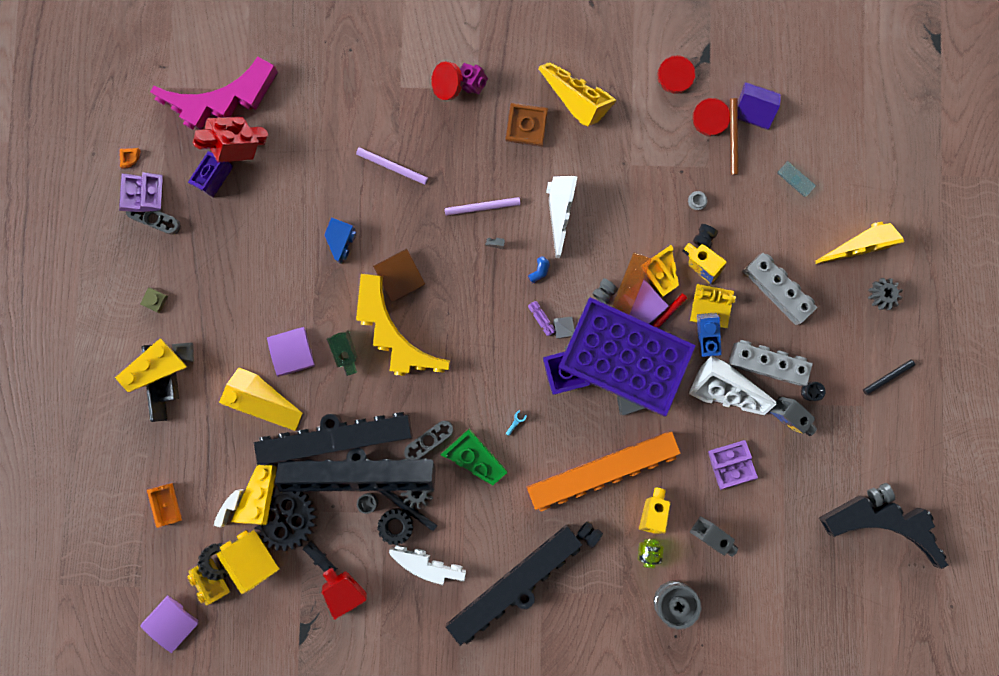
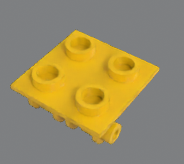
(713, 300)

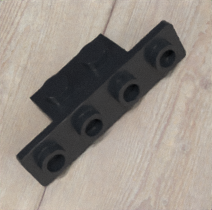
(159, 392)

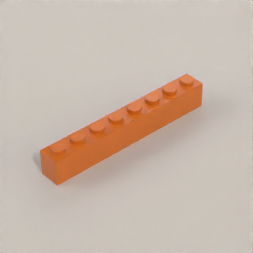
(603, 470)

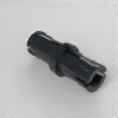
(318, 557)

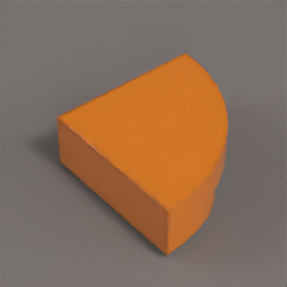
(129, 157)

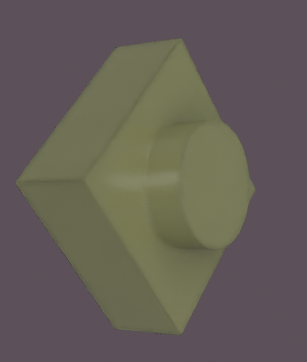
(153, 300)

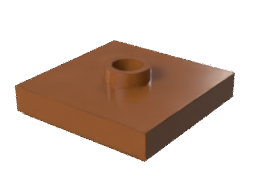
(526, 124)

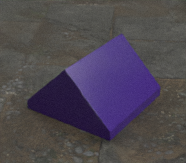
(758, 105)
(210, 174)
(558, 379)

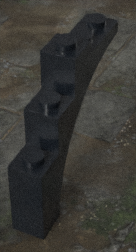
(914, 525)

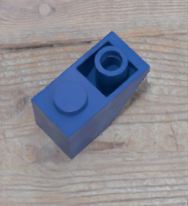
(339, 237)
(709, 334)

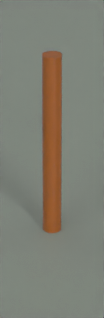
(734, 135)

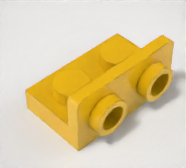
(207, 589)

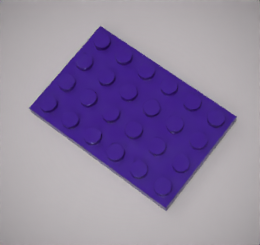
(627, 357)

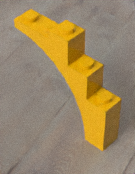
(404, 355)

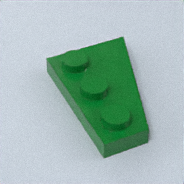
(475, 457)

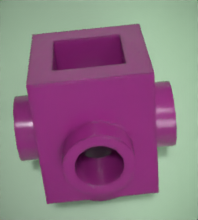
(473, 78)

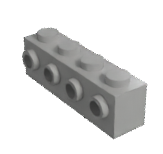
(780, 289)
(769, 363)

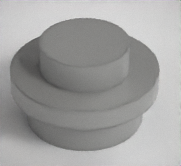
(697, 200)

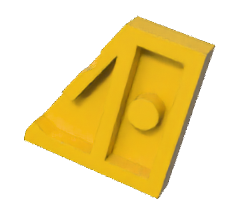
(663, 271)

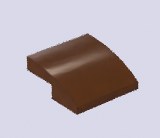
(399, 275)

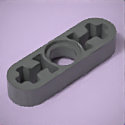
(163, 228)
(437, 428)

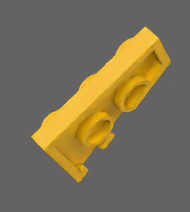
(150, 366)
(257, 497)

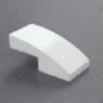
(230, 504)

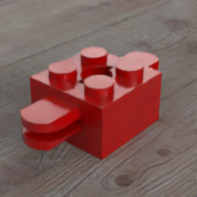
(230, 139)

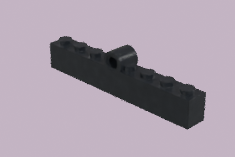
(332, 439)
(356, 474)
(514, 584)

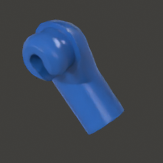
(542, 270)

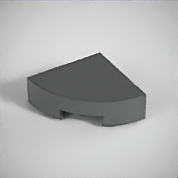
(498, 243)
(184, 351)

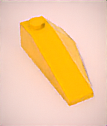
(581, 100)
(876, 238)
(255, 397)

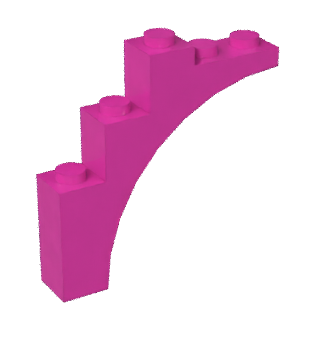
(246, 90)

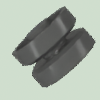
(682, 615)

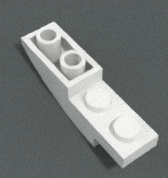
(417, 563)

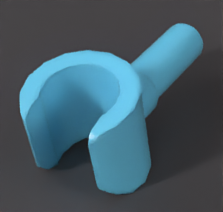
(515, 423)

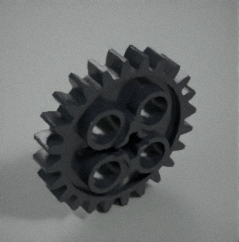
(300, 508)

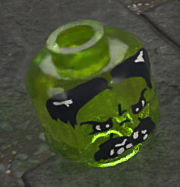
(650, 553)

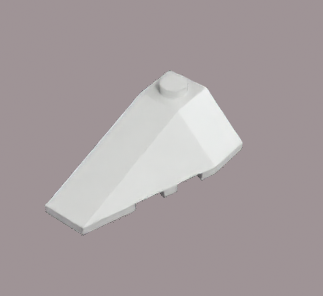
(560, 201)
(724, 384)

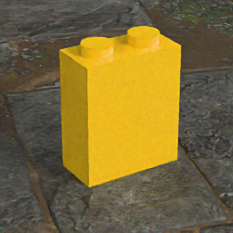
(247, 561)

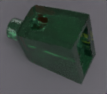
(341, 343)

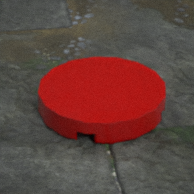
(676, 74)
(446, 80)
(711, 117)

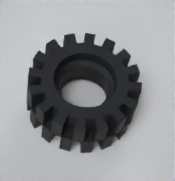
(395, 538)
(204, 566)

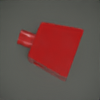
(341, 593)

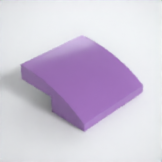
(140, 192)
(647, 304)
(290, 351)
(732, 465)
(169, 624)

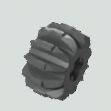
(891, 297)
(418, 500)

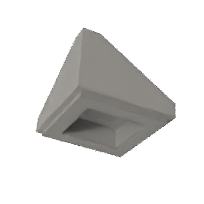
(563, 327)

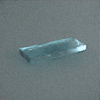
(796, 179)

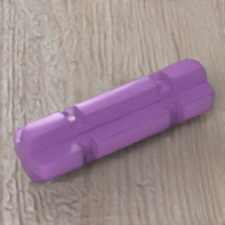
(541, 318)

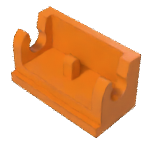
(164, 505)

